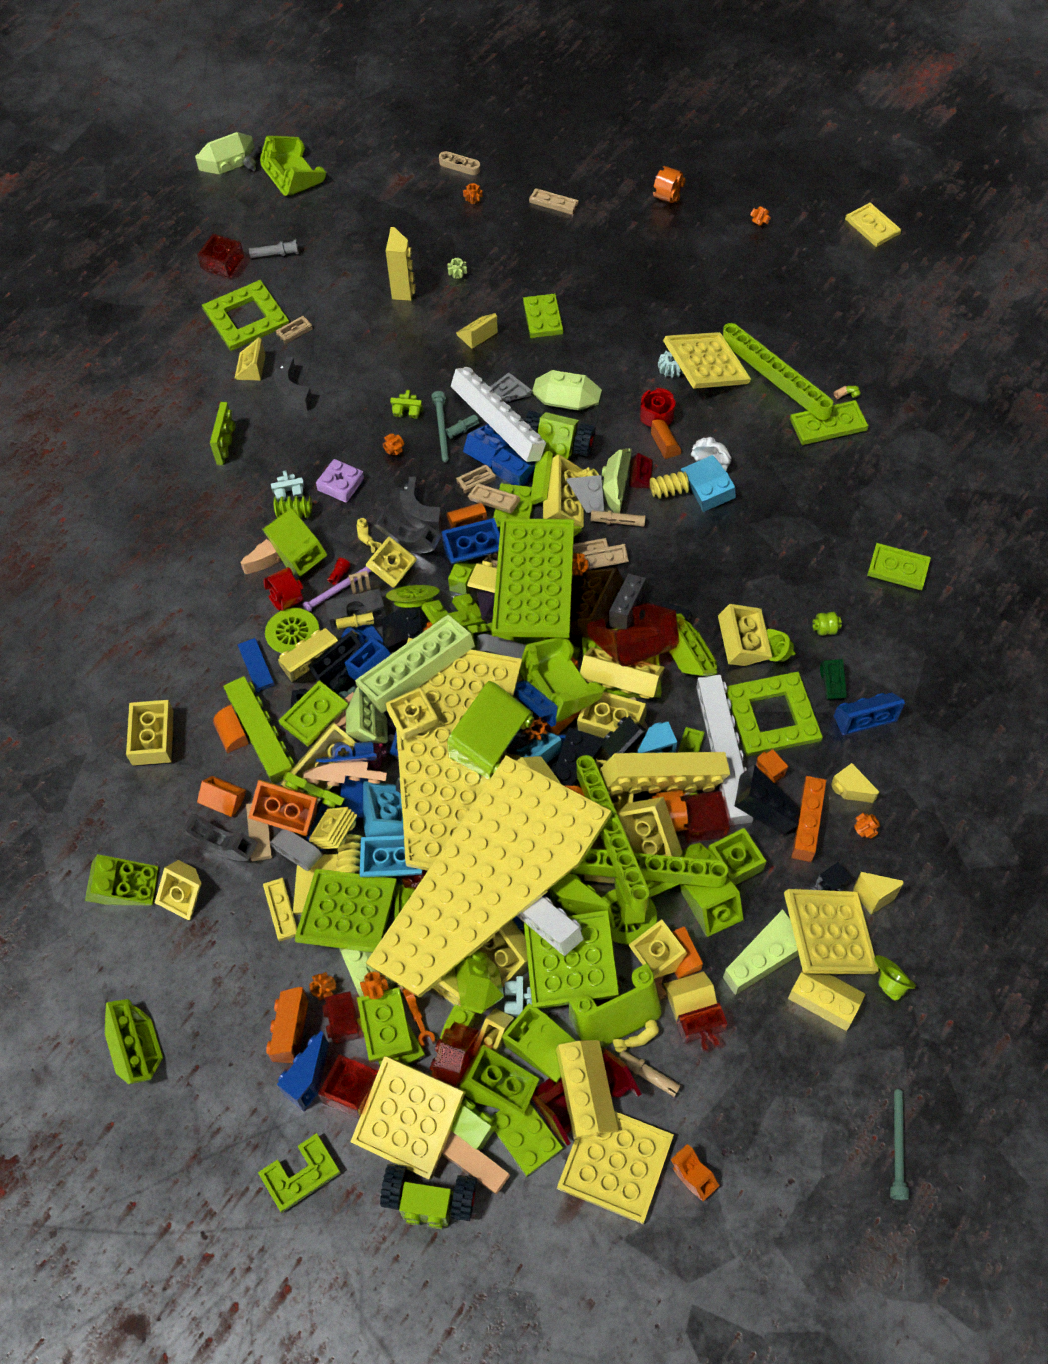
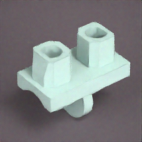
(287, 483)
(516, 988)

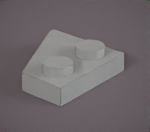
(510, 388)
(588, 492)

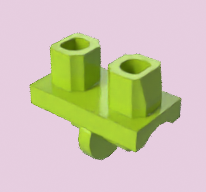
(406, 402)

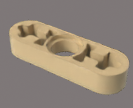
(469, 165)

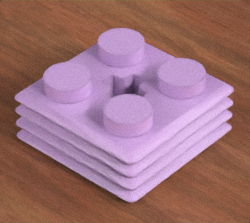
(340, 480)

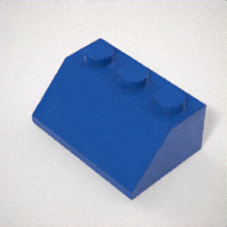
(471, 541)
(868, 713)

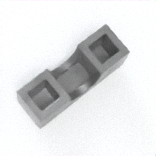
(629, 595)
(366, 602)

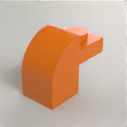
(693, 1173)

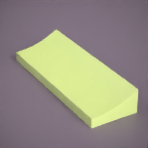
(416, 662)

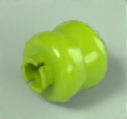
(826, 623)

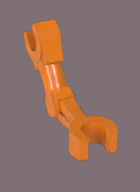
(411, 1001)

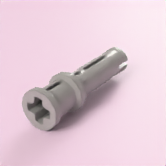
(281, 248)

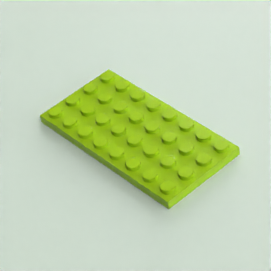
(534, 578)

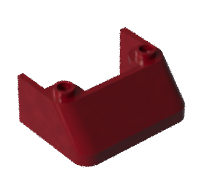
(552, 1102)

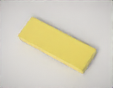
(280, 909)

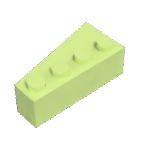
(763, 955)

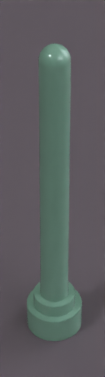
(438, 400)
(899, 1189)

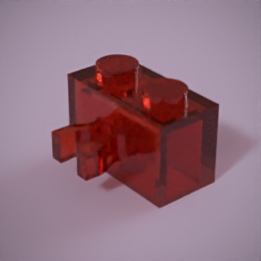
(341, 1017)
(702, 1024)

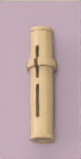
(617, 518)
(648, 1073)

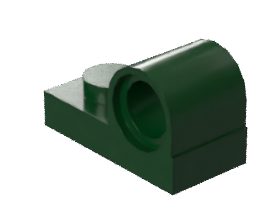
(834, 678)

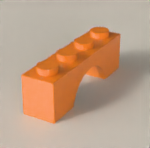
(809, 820)

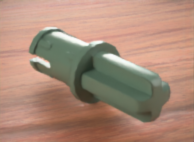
(462, 426)

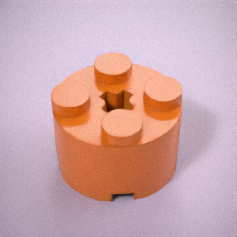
(669, 184)
(676, 808)

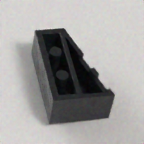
(331, 666)
(574, 746)
(766, 801)

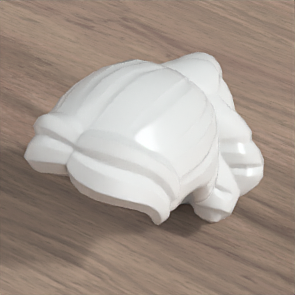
(708, 446)

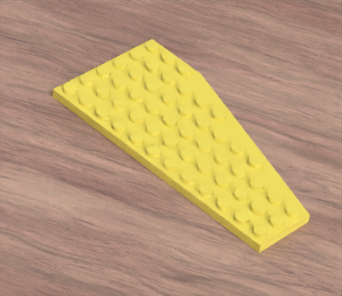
(432, 785)
(494, 866)

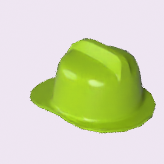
(780, 645)
(892, 978)

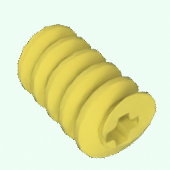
(669, 484)
(349, 855)

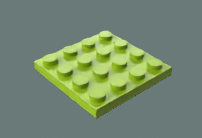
(346, 910)
(583, 971)

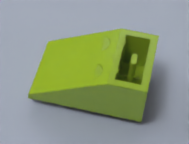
(294, 542)
(121, 882)
(578, 898)
(535, 1040)

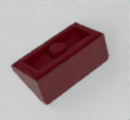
(640, 471)

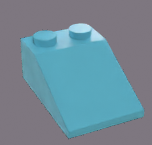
(709, 483)
(382, 810)

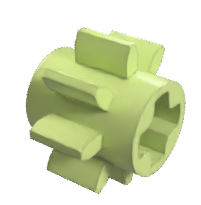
(457, 268)

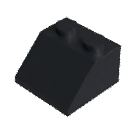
(400, 626)
(625, 737)

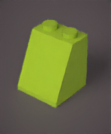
(714, 906)

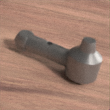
(249, 160)

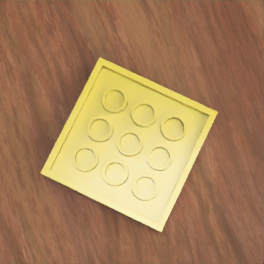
(706, 360)
(830, 932)
(408, 1117)
(618, 1167)

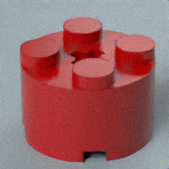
(657, 406)
(284, 589)

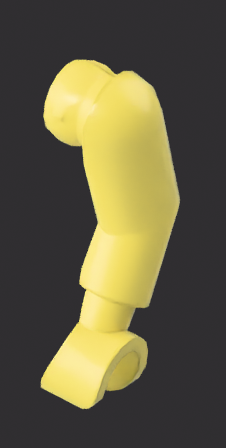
(363, 534)
(640, 1040)

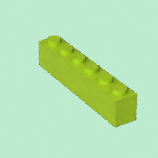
(258, 729)

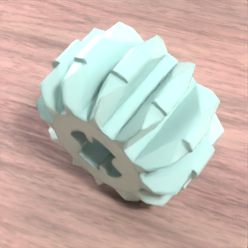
(668, 365)

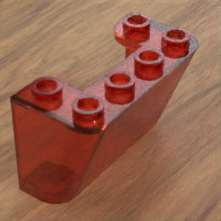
(646, 639)

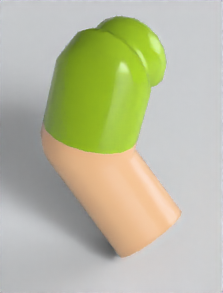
(854, 390)

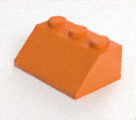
(283, 807)
(288, 1025)

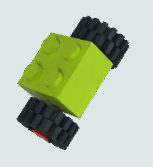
(562, 433)
(427, 1203)

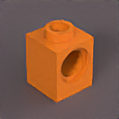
(773, 764)

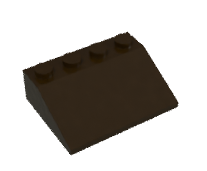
(593, 598)

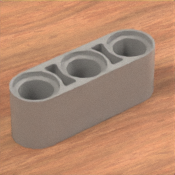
(499, 646)
(296, 849)

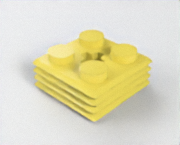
(389, 551)
(415, 702)
(333, 828)

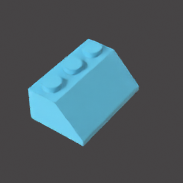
(659, 739)
(384, 857)

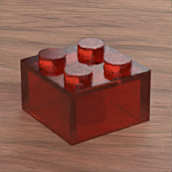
(220, 255)
(706, 817)
(453, 1053)
(348, 1086)

